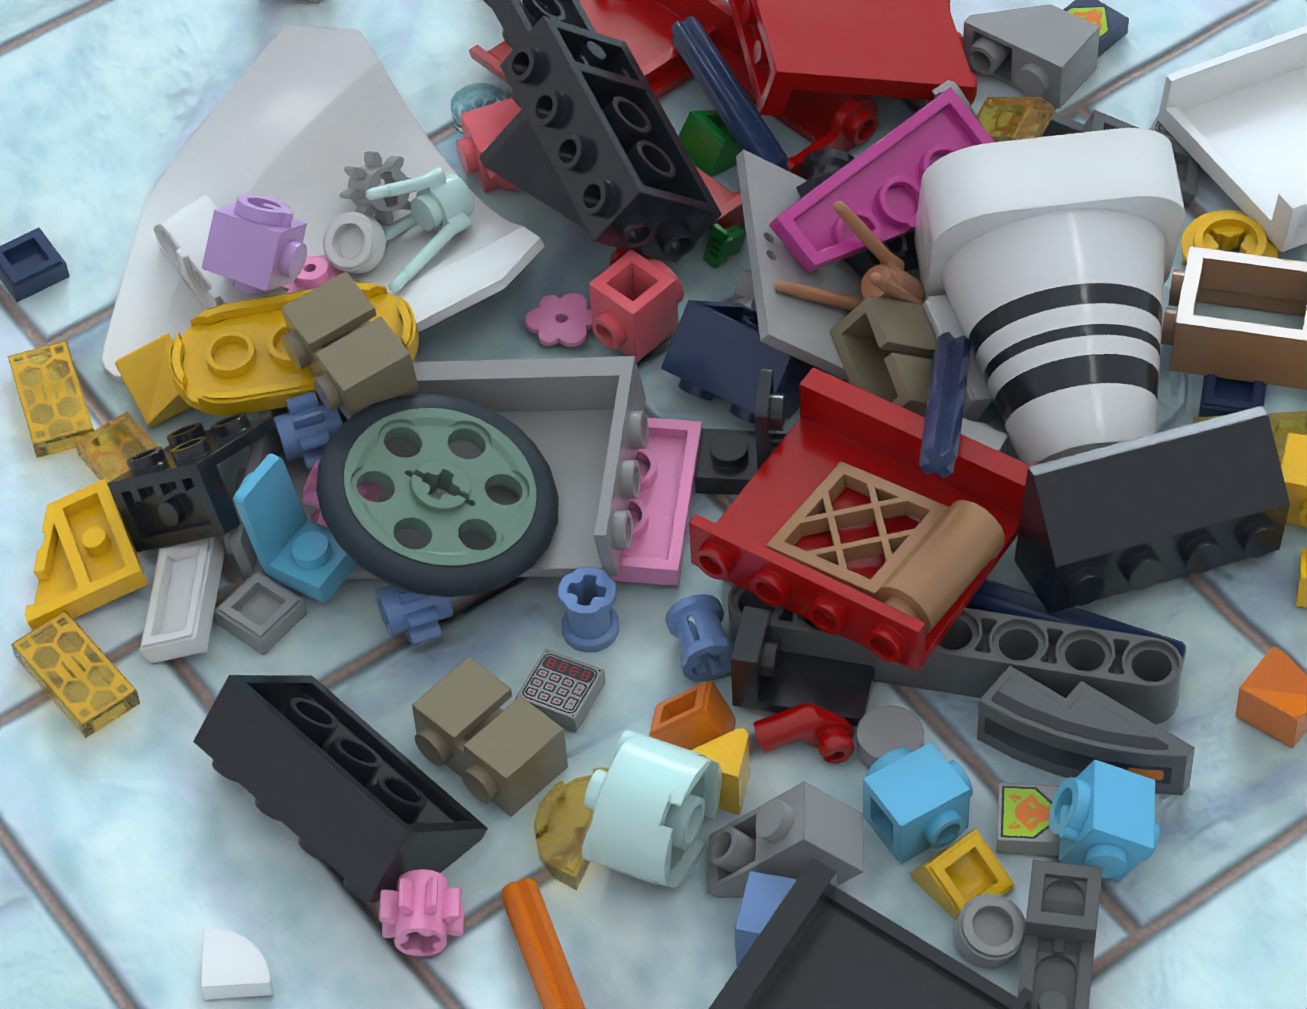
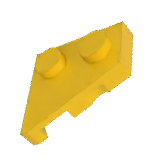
(83, 556)

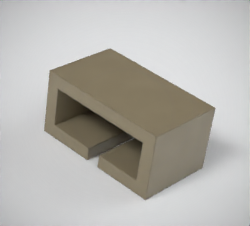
(888, 351)
(348, 354)
(496, 751)

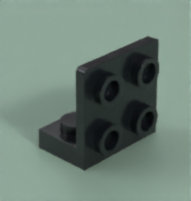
(178, 490)

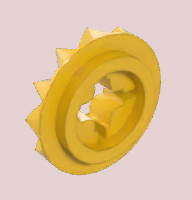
(1227, 231)

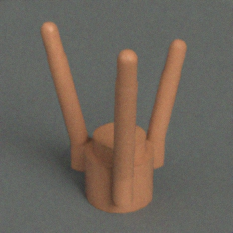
(882, 280)

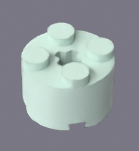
(651, 810)

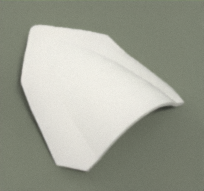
(287, 135)

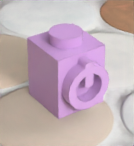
(256, 244)

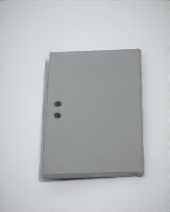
(787, 321)

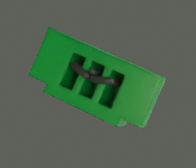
(723, 244)

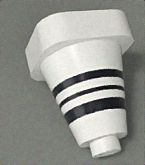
(1058, 278)

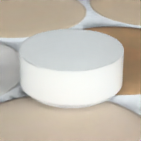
(354, 242)

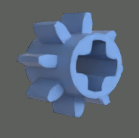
(306, 428)
(412, 613)

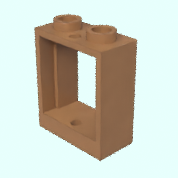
(1235, 347)

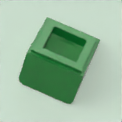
(709, 142)

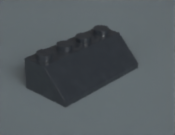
(1152, 510)
(334, 781)

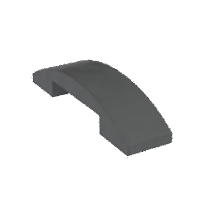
(1060, 934)

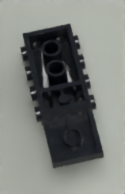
(594, 134)

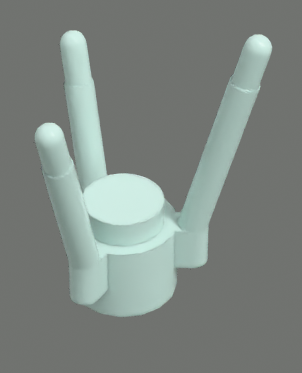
(440, 205)

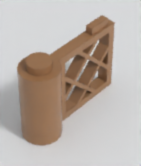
(928, 562)

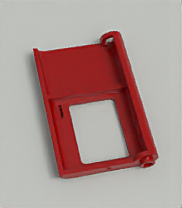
(646, 25)

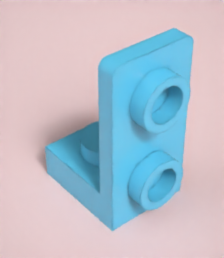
(284, 540)

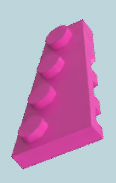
(877, 185)

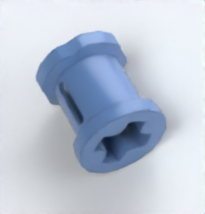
(589, 618)
(701, 637)

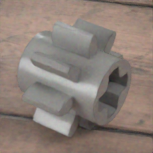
(370, 176)

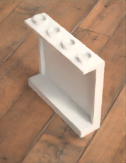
(1249, 129)

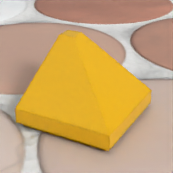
(962, 873)

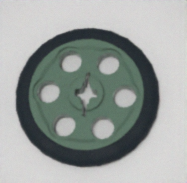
(445, 565)

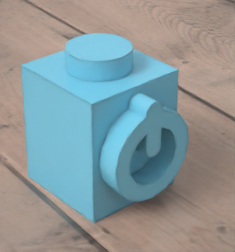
(916, 800)
(1105, 819)

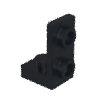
(733, 456)
(779, 680)

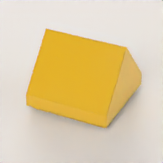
(733, 756)

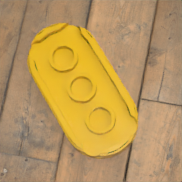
(237, 359)

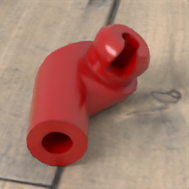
(811, 724)

